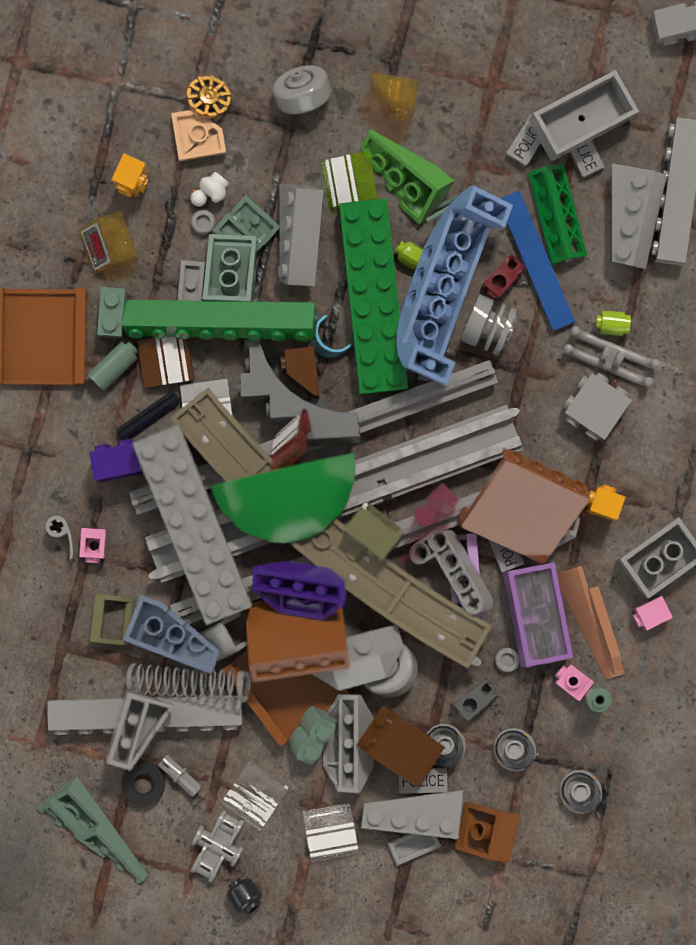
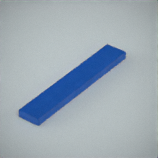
(537, 263)

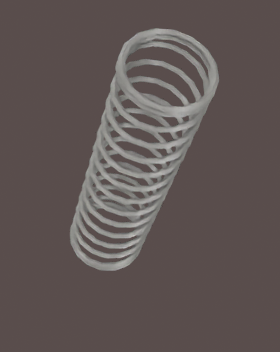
(137, 688)

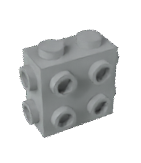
(596, 406)

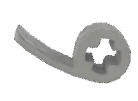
(66, 530)

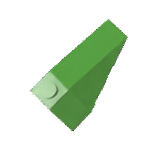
(413, 179)

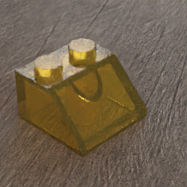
(395, 94)

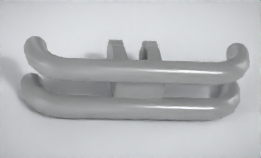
(611, 357)

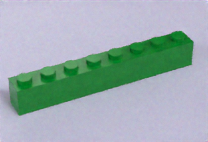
(220, 319)

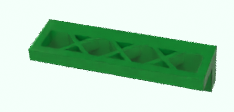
(553, 213)

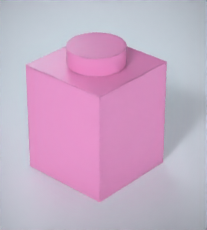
(652, 613)

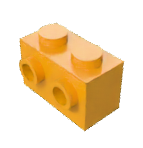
(130, 176)
(605, 502)

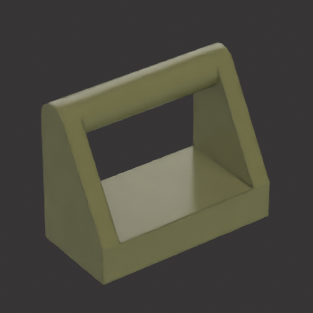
(99, 617)

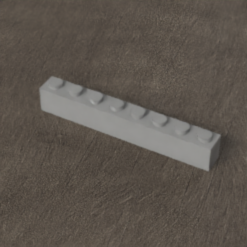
(103, 714)

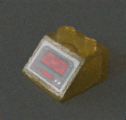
(108, 242)

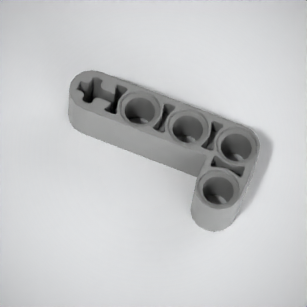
(456, 574)

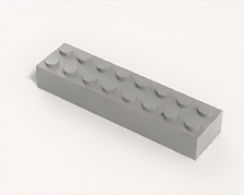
(192, 524)

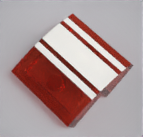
(290, 441)

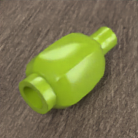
(408, 254)

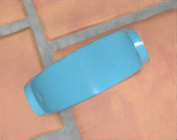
(323, 350)

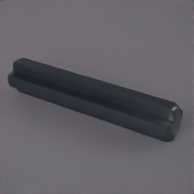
(147, 415)

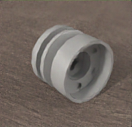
(489, 325)

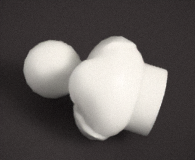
(211, 186)

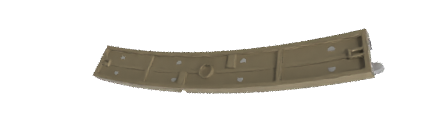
(372, 580)

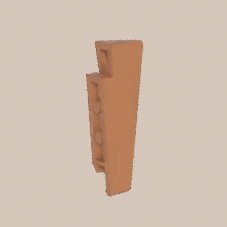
(592, 620)

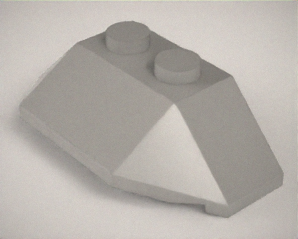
(370, 658)
(342, 759)

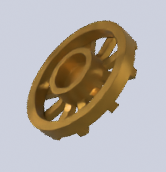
(208, 96)

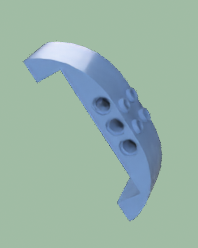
(444, 279)

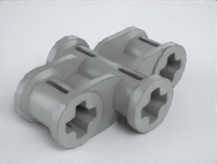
(213, 852)

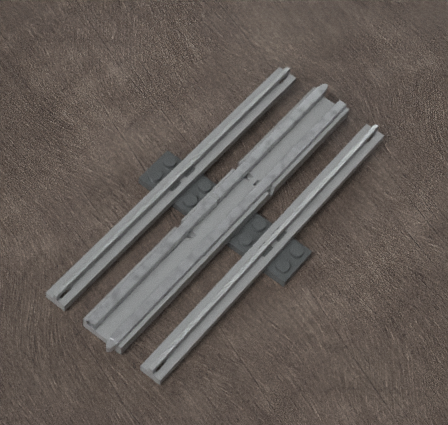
(376, 475)

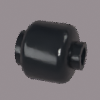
(244, 895)

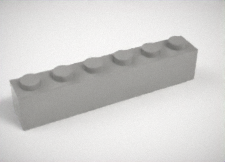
(678, 195)

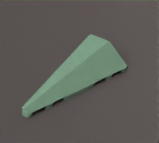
(80, 813)

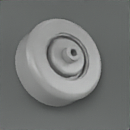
(302, 89)
(399, 678)

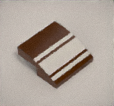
(165, 361)

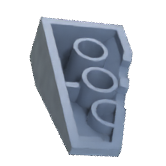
(166, 634)

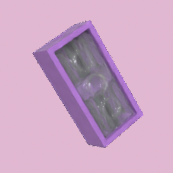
(537, 615)

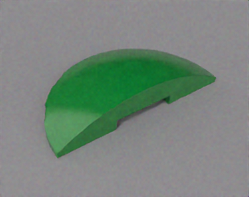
(290, 500)

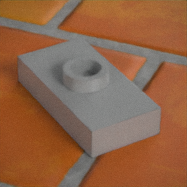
(191, 281)

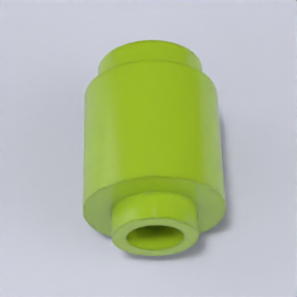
(613, 323)

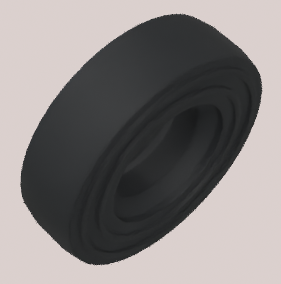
(136, 797)

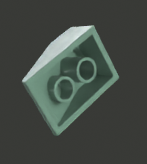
(230, 268)

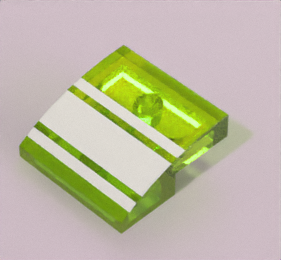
(349, 179)

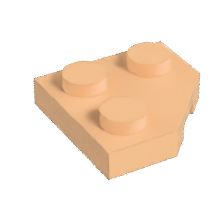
(196, 136)

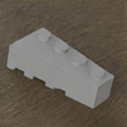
(674, 23)
(634, 213)
(299, 233)
(420, 815)

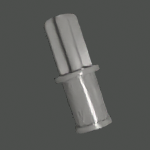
(179, 775)

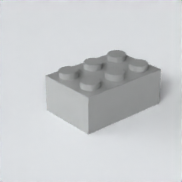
(660, 558)

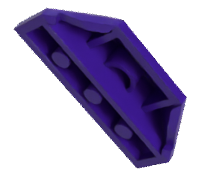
(299, 589)

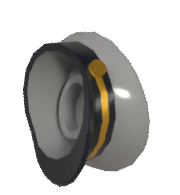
(452, 740)
(514, 749)
(580, 791)

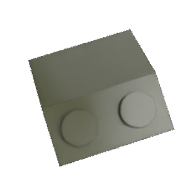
(373, 531)

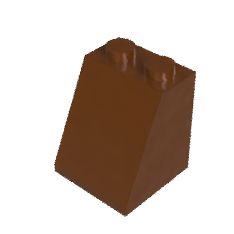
(400, 746)

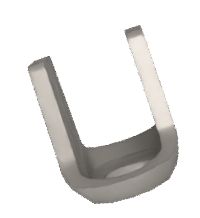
(220, 638)

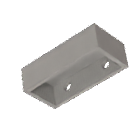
(601, 103)

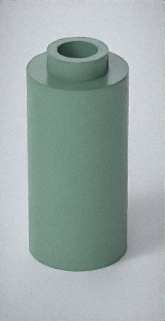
(113, 365)
(592, 693)

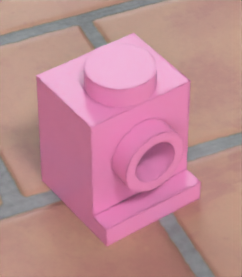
(87, 537)
(583, 682)

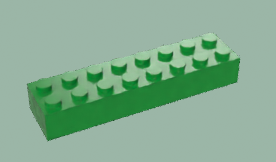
(372, 295)

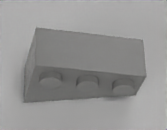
(135, 726)

